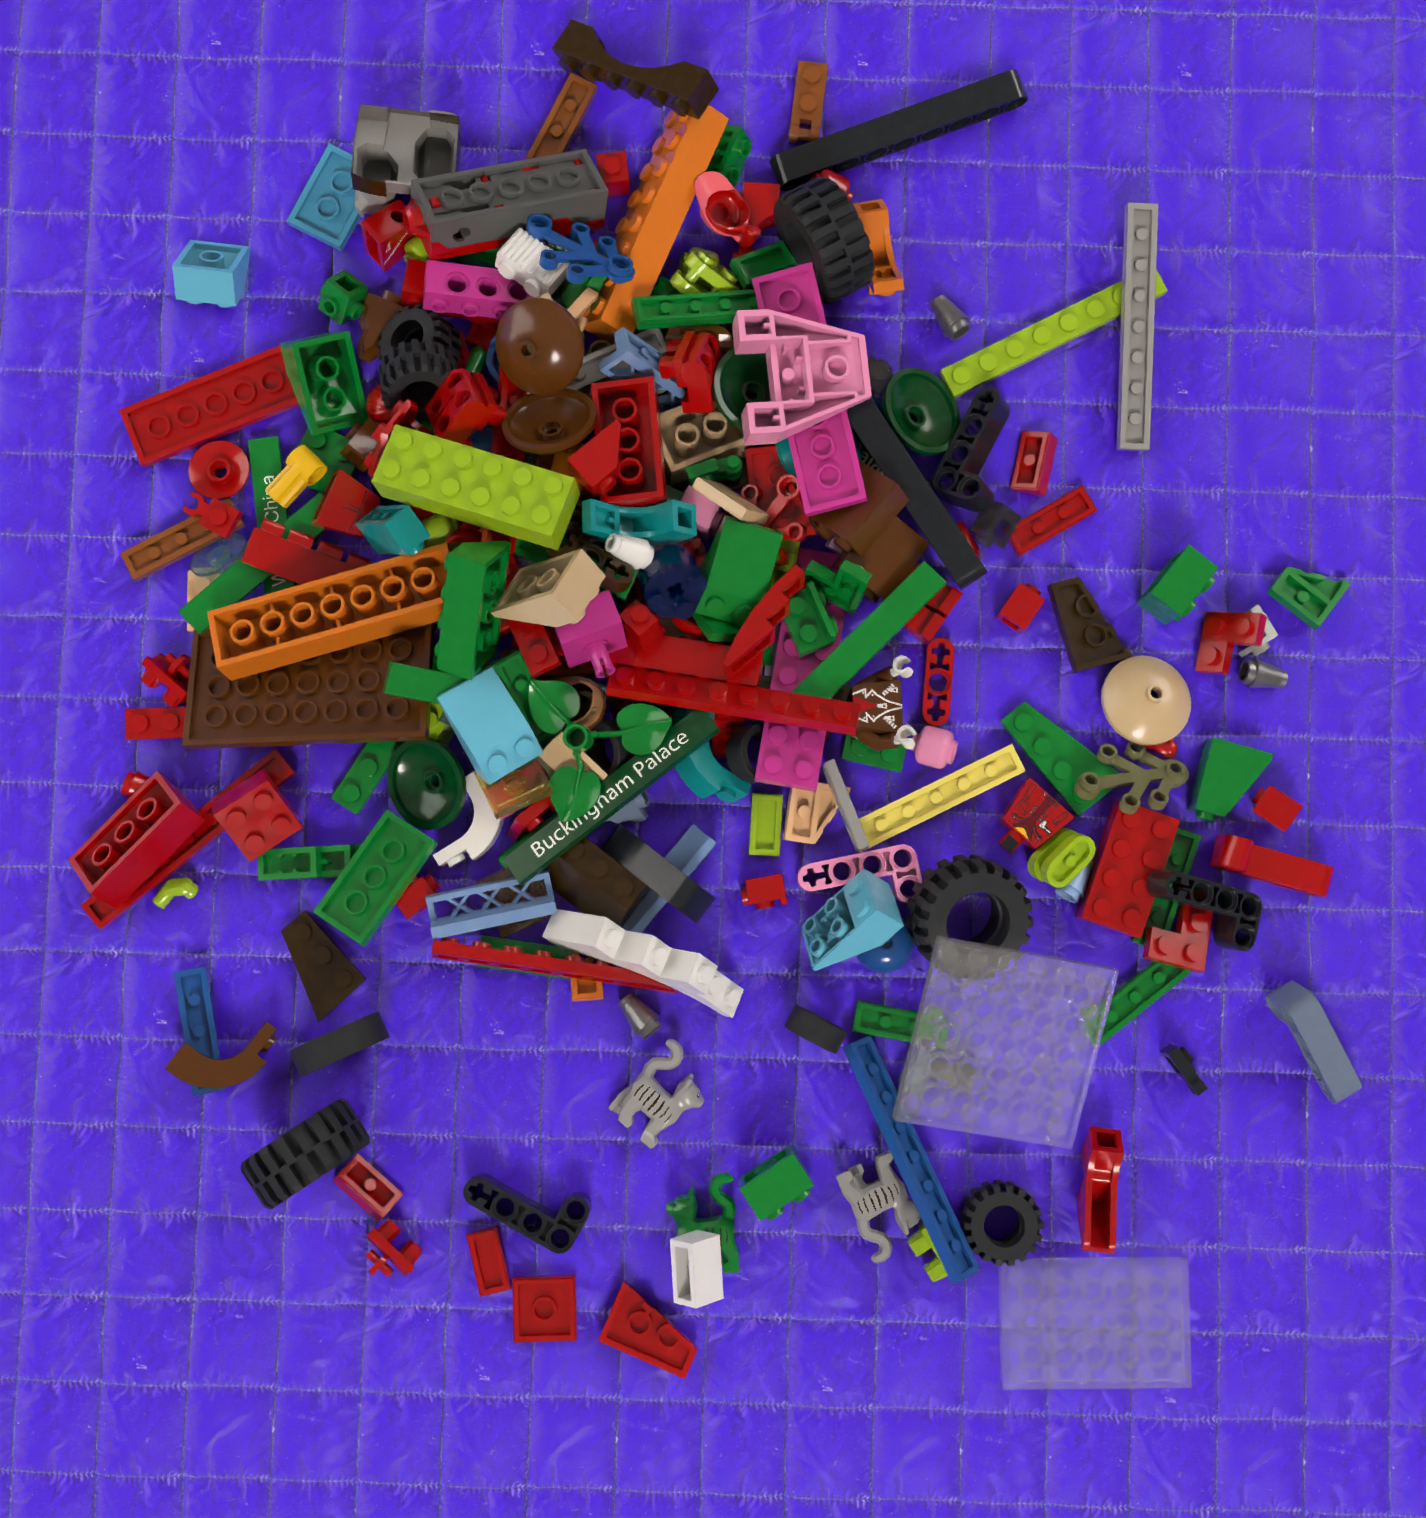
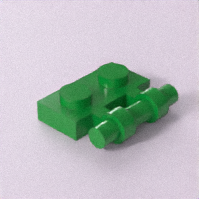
(715, 470)

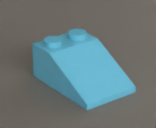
(489, 725)

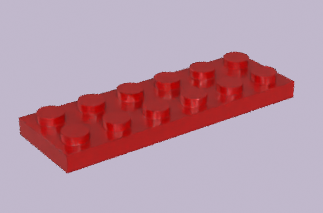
(209, 407)

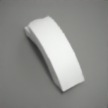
(481, 833)

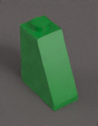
(1224, 777)

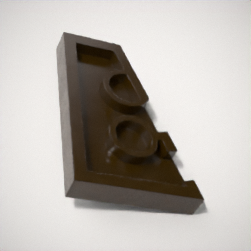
(1083, 629)
(321, 965)

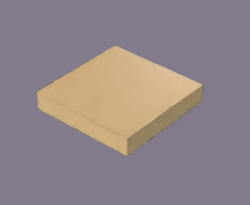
(730, 501)

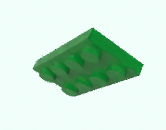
(375, 878)

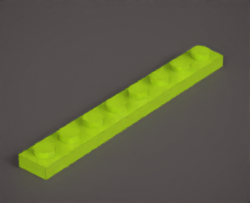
(1037, 339)

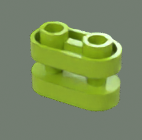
(703, 266)
(1061, 857)

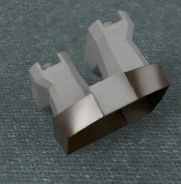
(397, 147)

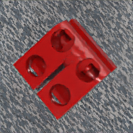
(693, 366)
(463, 404)
(933, 614)

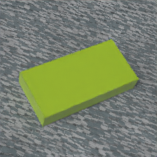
(765, 824)

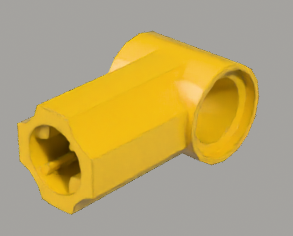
(301, 471)

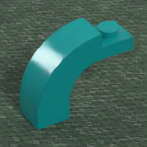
(658, 523)
(705, 774)

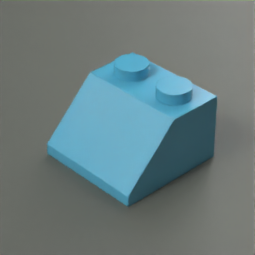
(211, 273)

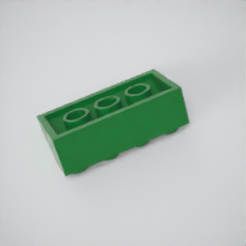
(471, 591)

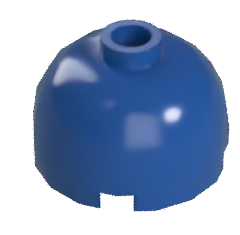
(891, 954)

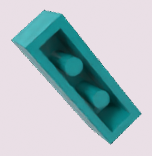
(393, 530)

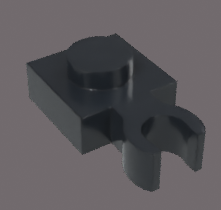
(1181, 1062)

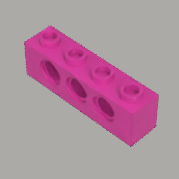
(472, 284)

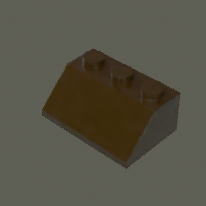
(597, 883)

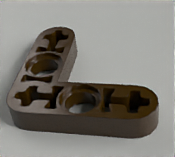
(577, 540)

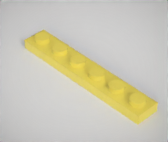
(941, 795)

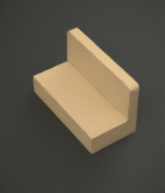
(557, 755)

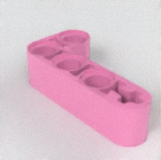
(855, 864)

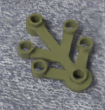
(1169, 772)

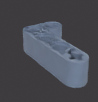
(1315, 1039)

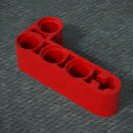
(1270, 866)

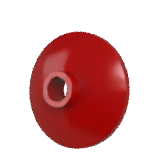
(212, 459)

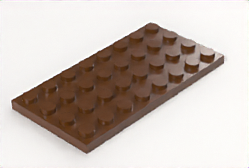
(309, 701)

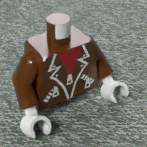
(881, 710)

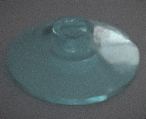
(218, 556)

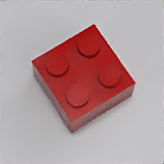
(256, 815)

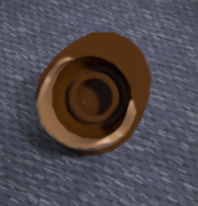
(592, 701)

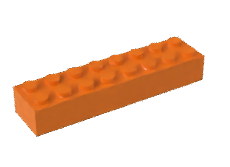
(656, 215)
(329, 613)

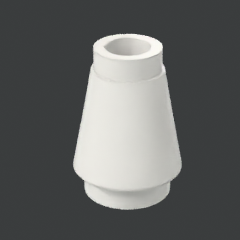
(632, 550)

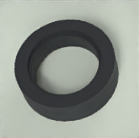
(339, 1043)

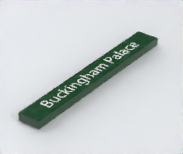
(615, 793)

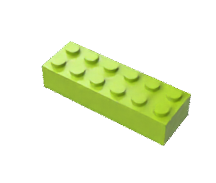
(476, 487)

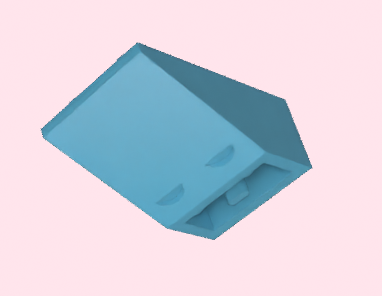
(852, 921)

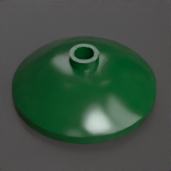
(736, 376)
(920, 411)
(416, 787)

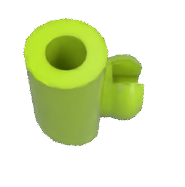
(173, 888)

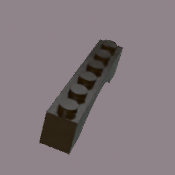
(679, 86)

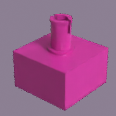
(594, 635)

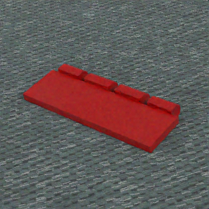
(293, 556)

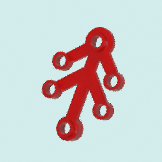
(776, 508)

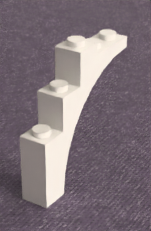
(645, 955)

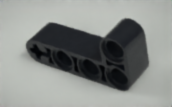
(969, 452)
(658, 873)
(1236, 909)
(523, 1206)

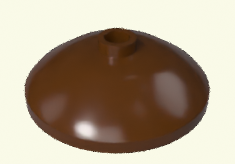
(554, 342)
(549, 421)

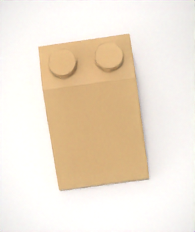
(551, 591)

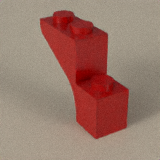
(1098, 1192)

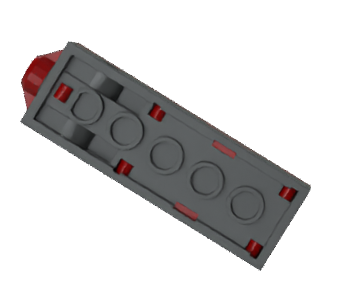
(487, 204)

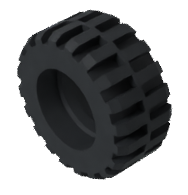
(825, 230)
(959, 878)
(305, 1153)

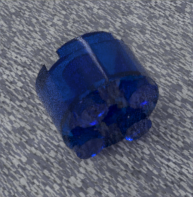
(672, 582)

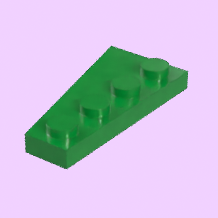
(1055, 754)

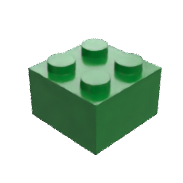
(1177, 585)
(776, 1184)

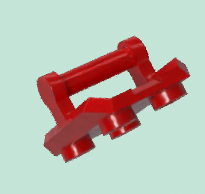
(403, 415)

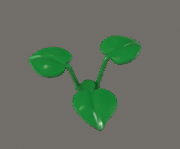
(553, 706)

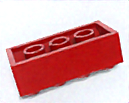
(135, 841)

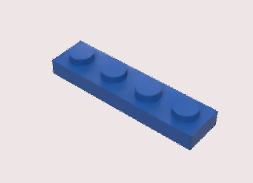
(197, 1016)

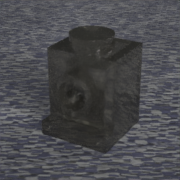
(879, 374)
(995, 525)

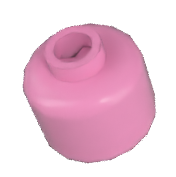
(934, 747)

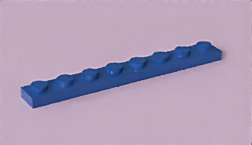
(912, 1161)

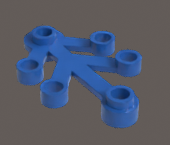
(615, 266)

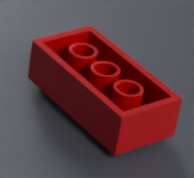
(641, 464)
(1123, 860)

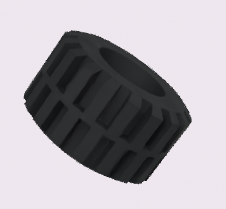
(420, 325)
(410, 364)
(1019, 1241)

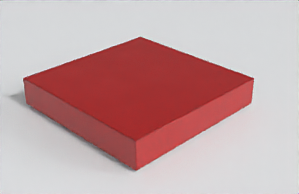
(544, 1308)

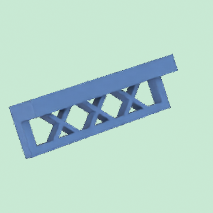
(642, 362)
(686, 857)
(491, 916)

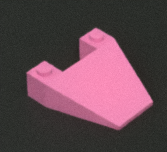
(810, 372)

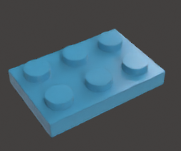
(328, 201)

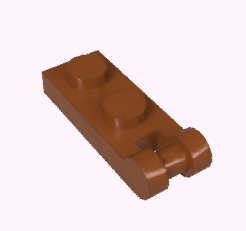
(808, 101)

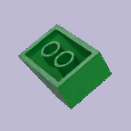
(325, 381)
(738, 569)

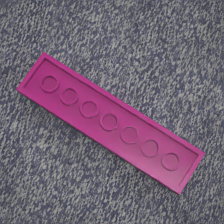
(825, 452)
(791, 753)

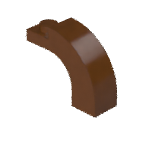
(212, 1073)

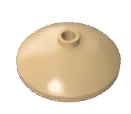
(1134, 711)

